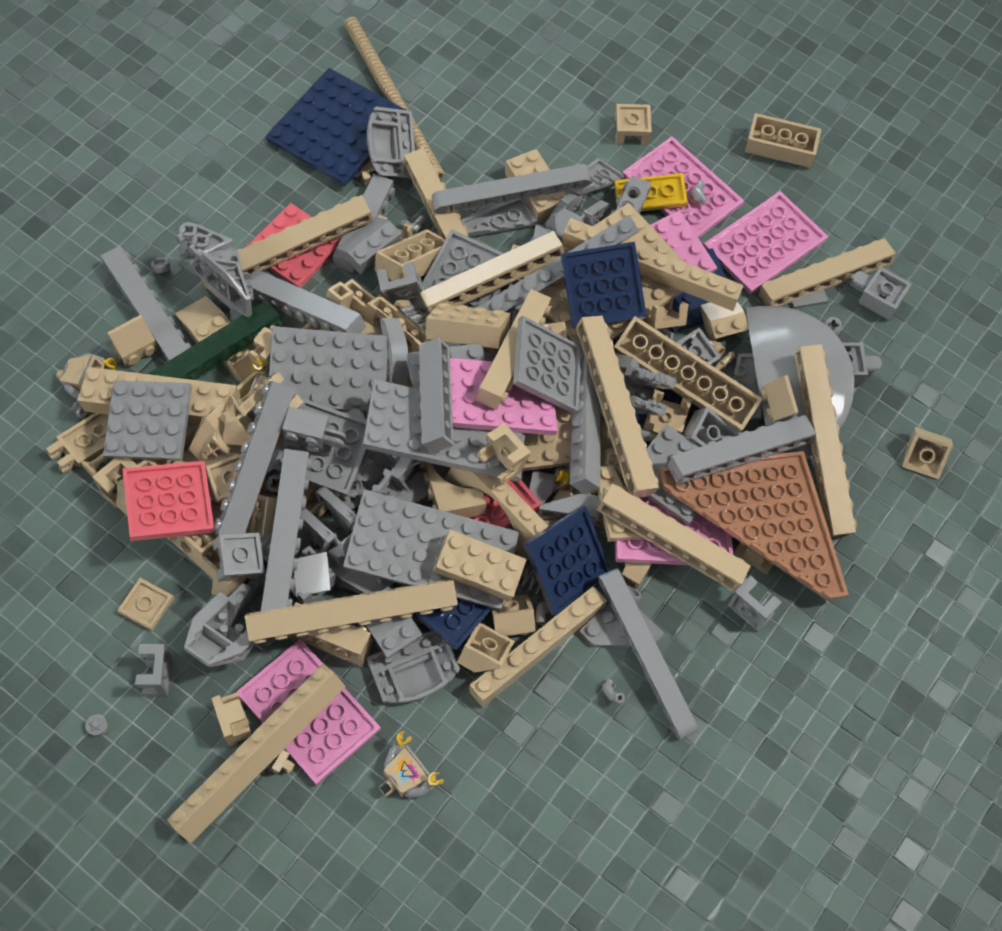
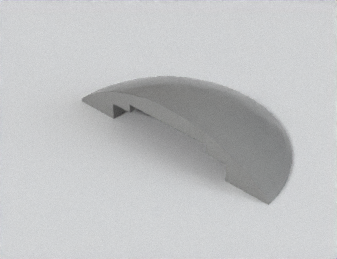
(774, 338)

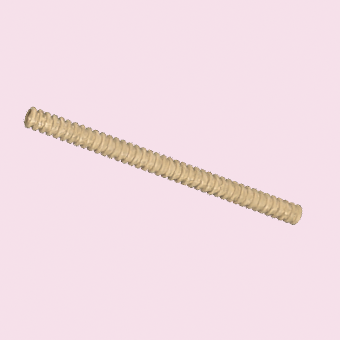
(384, 82)

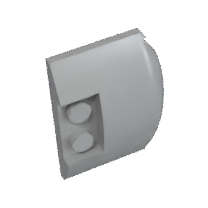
(389, 139)
(414, 671)

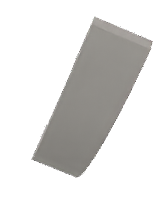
(396, 351)

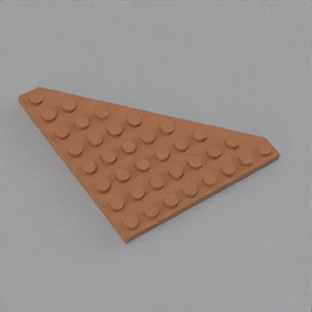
(773, 512)

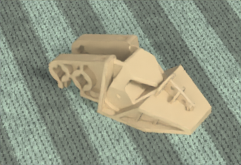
(221, 432)

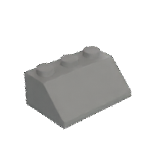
(362, 247)

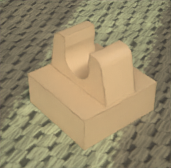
(281, 763)

